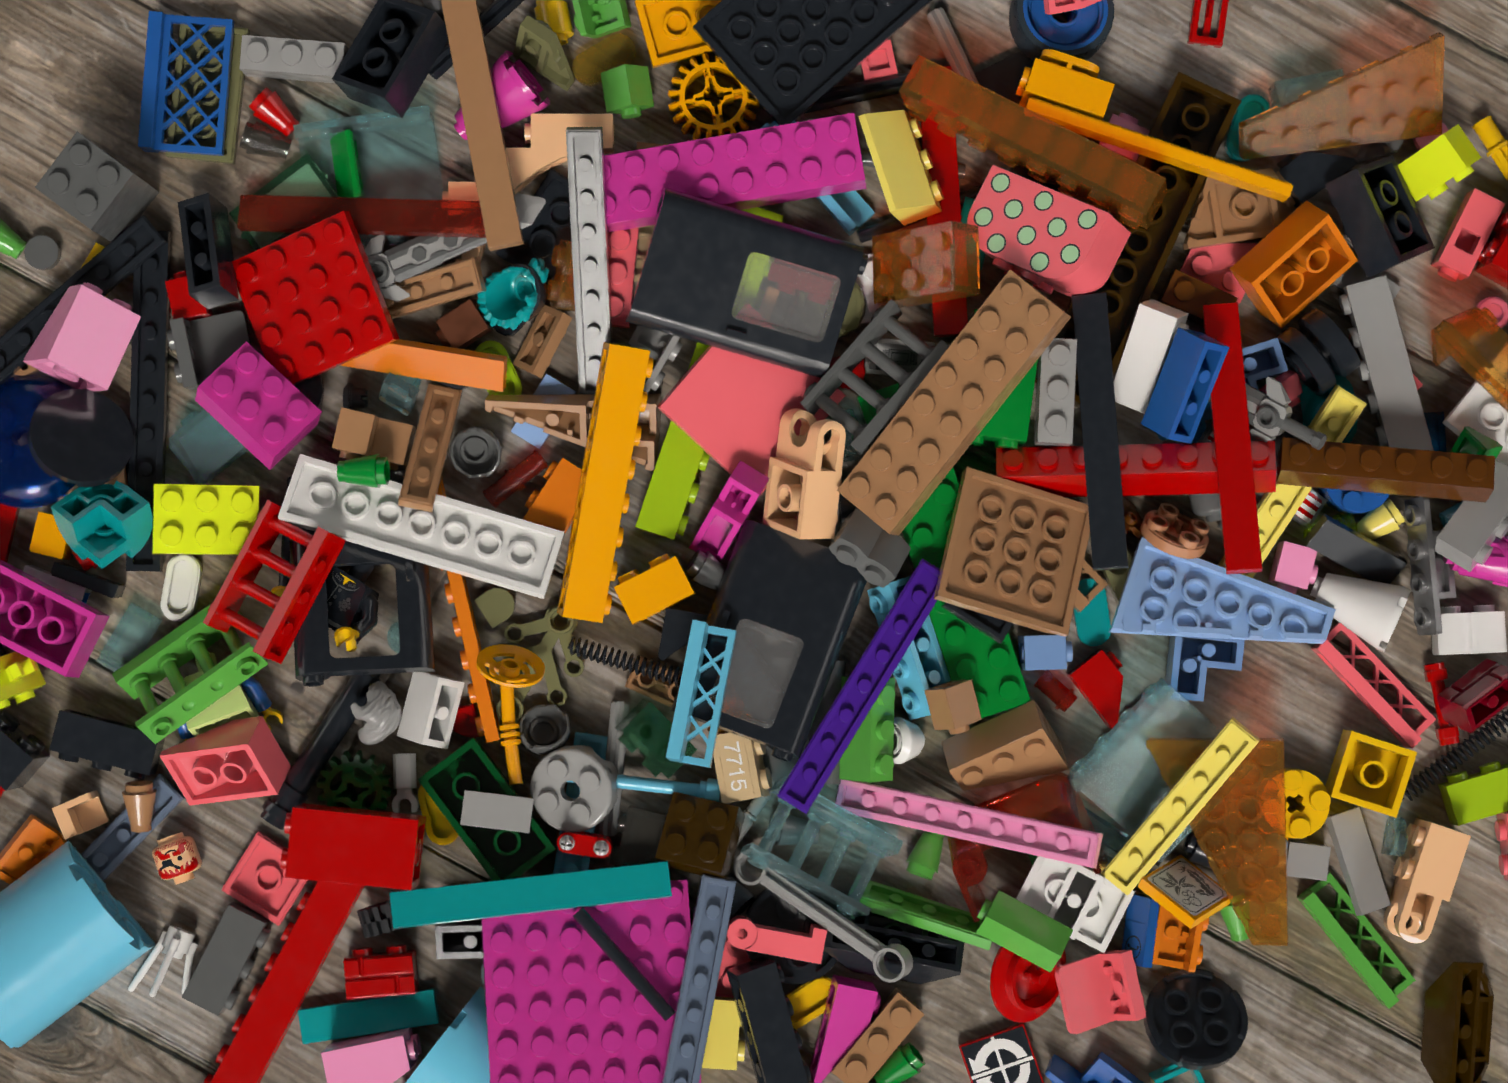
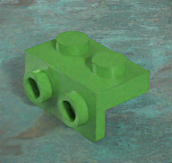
(600, 17)

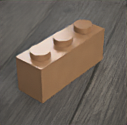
(882, 1037)

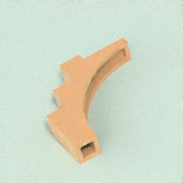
(547, 151)

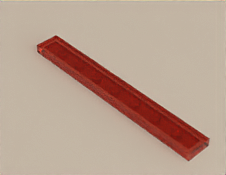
(369, 215)

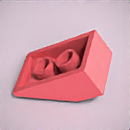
(228, 763)

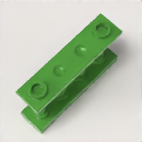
(164, 661)

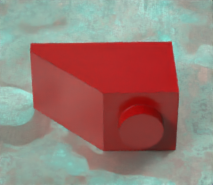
(1100, 684)

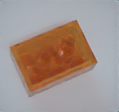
(926, 264)

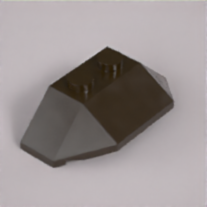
(1458, 1024)

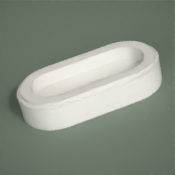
(181, 587)

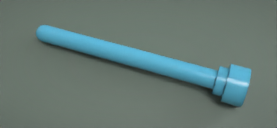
(706, 789)

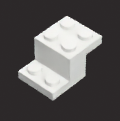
(1076, 899)

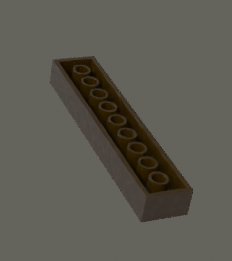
(1191, 118)

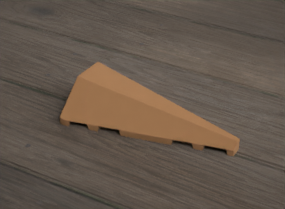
(570, 415)

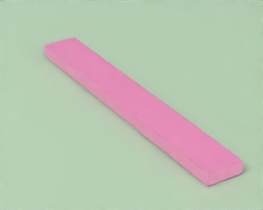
(970, 823)

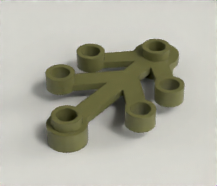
(544, 651)

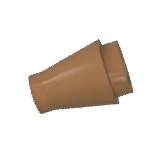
(139, 802)

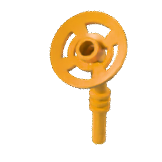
(508, 679)

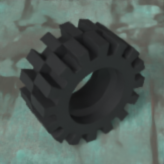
(376, 919)

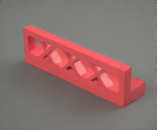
(1370, 695)

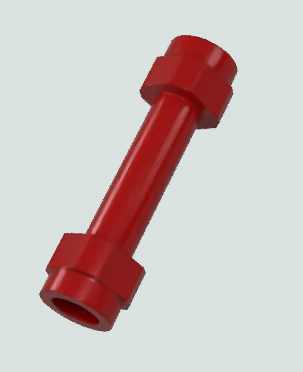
(1435, 674)

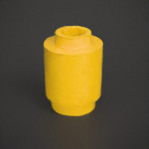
(557, 16)

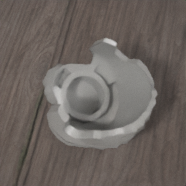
(379, 715)

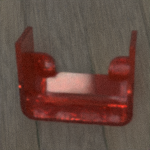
(1043, 799)

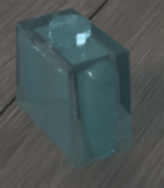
(204, 446)

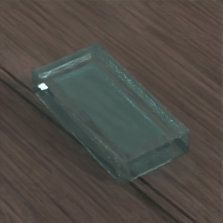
(129, 637)

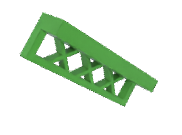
(1351, 950)

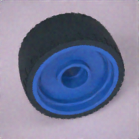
(1079, 37)

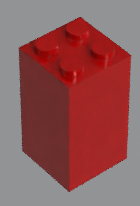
(354, 846)

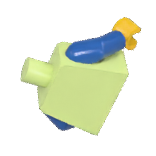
(239, 703)

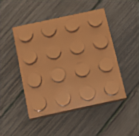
(1014, 553)

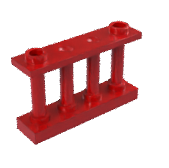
(299, 594)

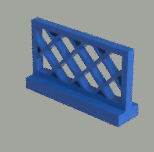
(156, 79)

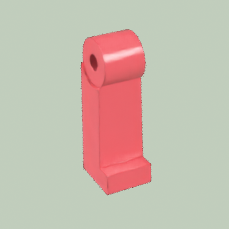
(776, 941)

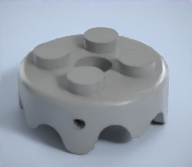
(592, 775)

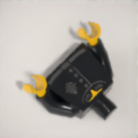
(349, 603)

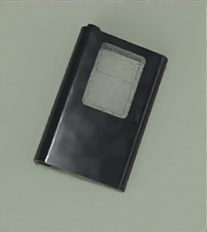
(749, 274)
(790, 622)

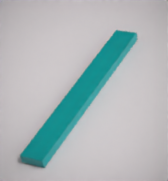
(530, 895)

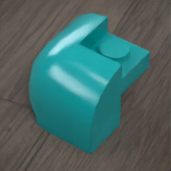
(104, 522)

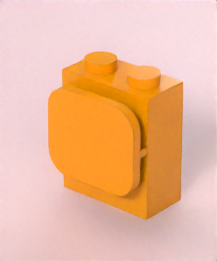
(1066, 83)

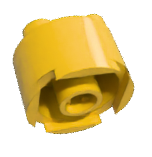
(1312, 803)

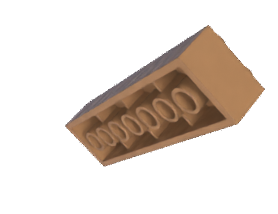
(953, 403)

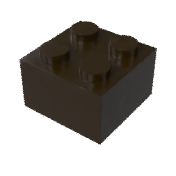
(700, 835)

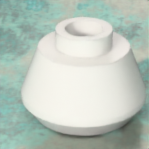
(907, 740)

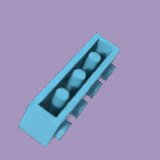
(922, 662)

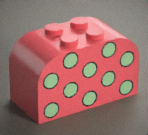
(1045, 234)

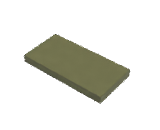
(210, 102)

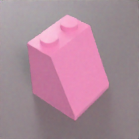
(84, 339)
(372, 1057)

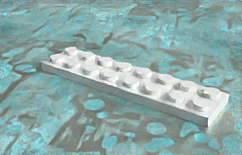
(450, 538)

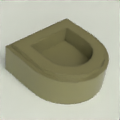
(496, 605)

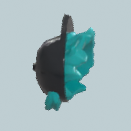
(514, 296)

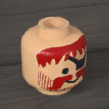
(177, 858)

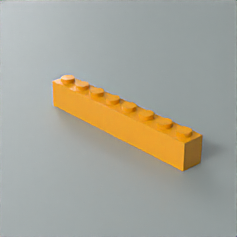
(604, 482)

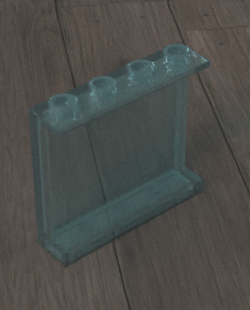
(394, 155)
(1120, 768)

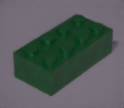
(498, 851)

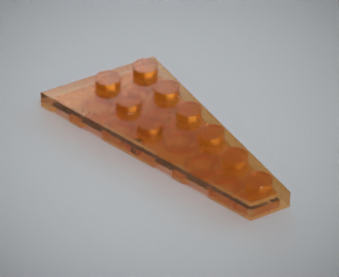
(1365, 106)

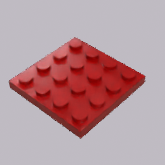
(314, 299)

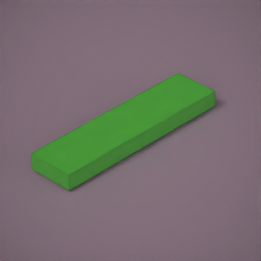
(923, 913)

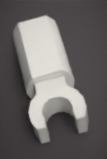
(404, 780)

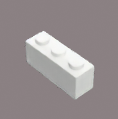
(1146, 353)

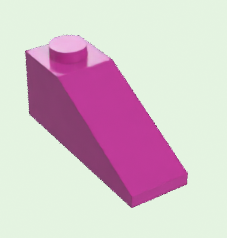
(843, 1022)

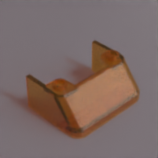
(1477, 347)

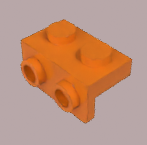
(28, 847)
(1176, 943)

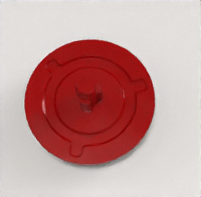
(1022, 988)

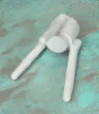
(175, 944)

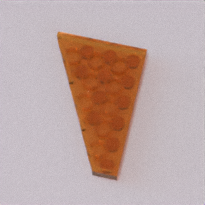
(1242, 831)

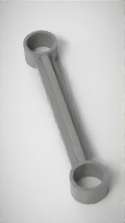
(829, 919)

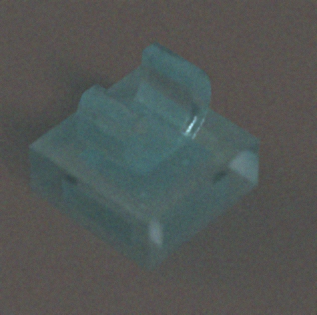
(399, 393)

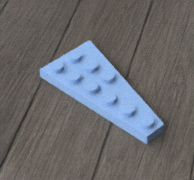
(1200, 600)

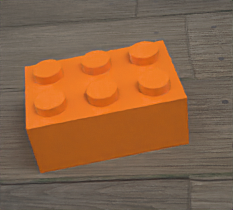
(1294, 264)

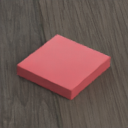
(261, 881)

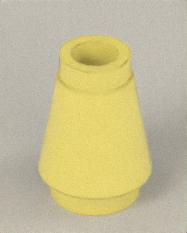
(1380, 521)

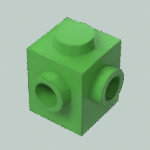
(627, 90)

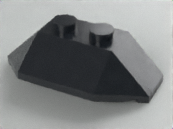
(932, 954)

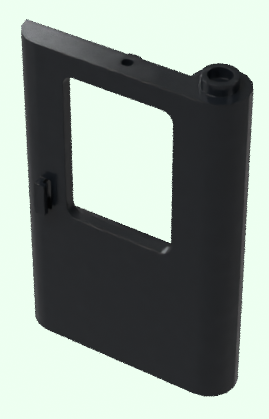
(415, 622)

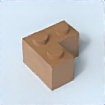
(367, 434)

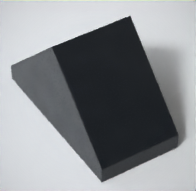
(676, 630)

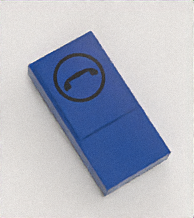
(1141, 929)

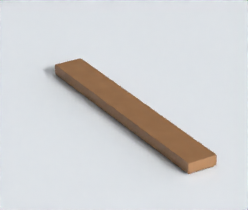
(482, 124)

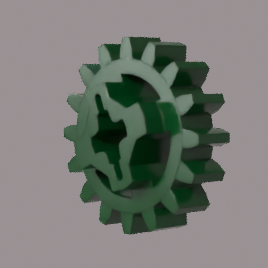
(352, 774)

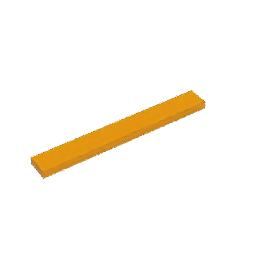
(1162, 150)

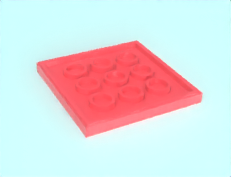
(736, 406)

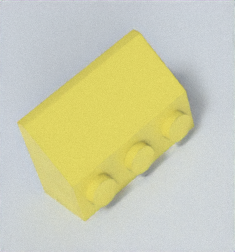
(902, 165)

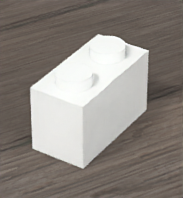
(430, 709)

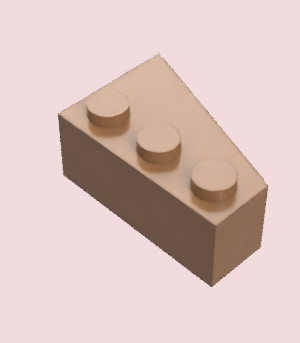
(1005, 749)

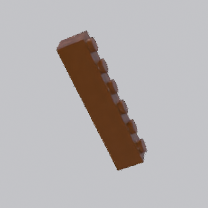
(1386, 470)

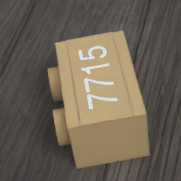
(740, 768)

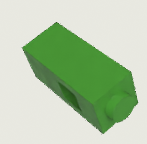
(1023, 930)

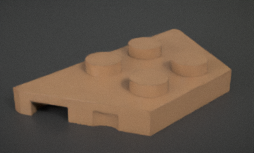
(1233, 214)

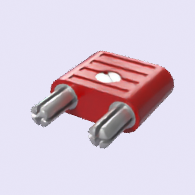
(585, 844)

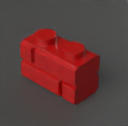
(381, 973)

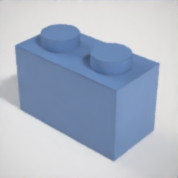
(1044, 652)

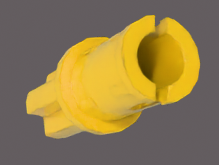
(1494, 143)

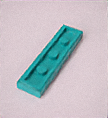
(368, 1016)

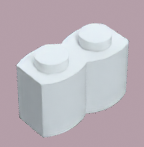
(1471, 631)

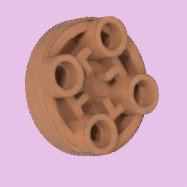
(1175, 532)

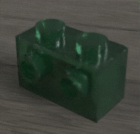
(649, 734)

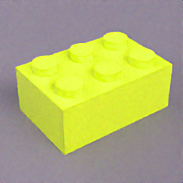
(202, 518)

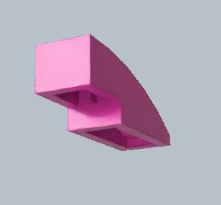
(730, 511)

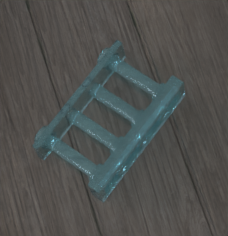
(849, 828)

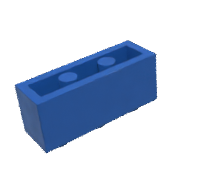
(1184, 385)

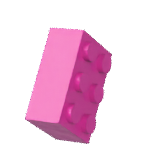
(258, 405)

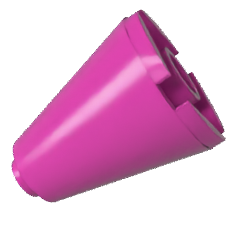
(515, 93)

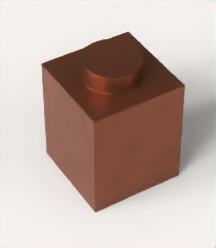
(462, 326)

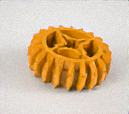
(698, 102)

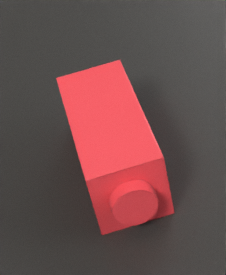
(1467, 235)

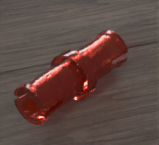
(515, 478)

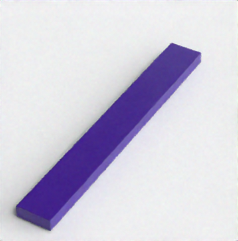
(861, 688)

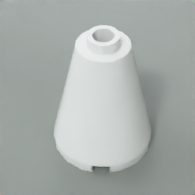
(1363, 605)

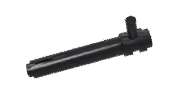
(317, 751)

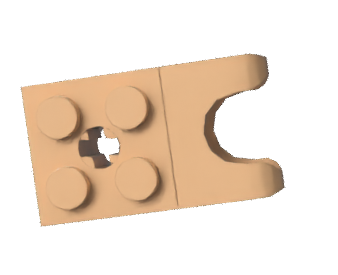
(805, 477)
(1424, 878)

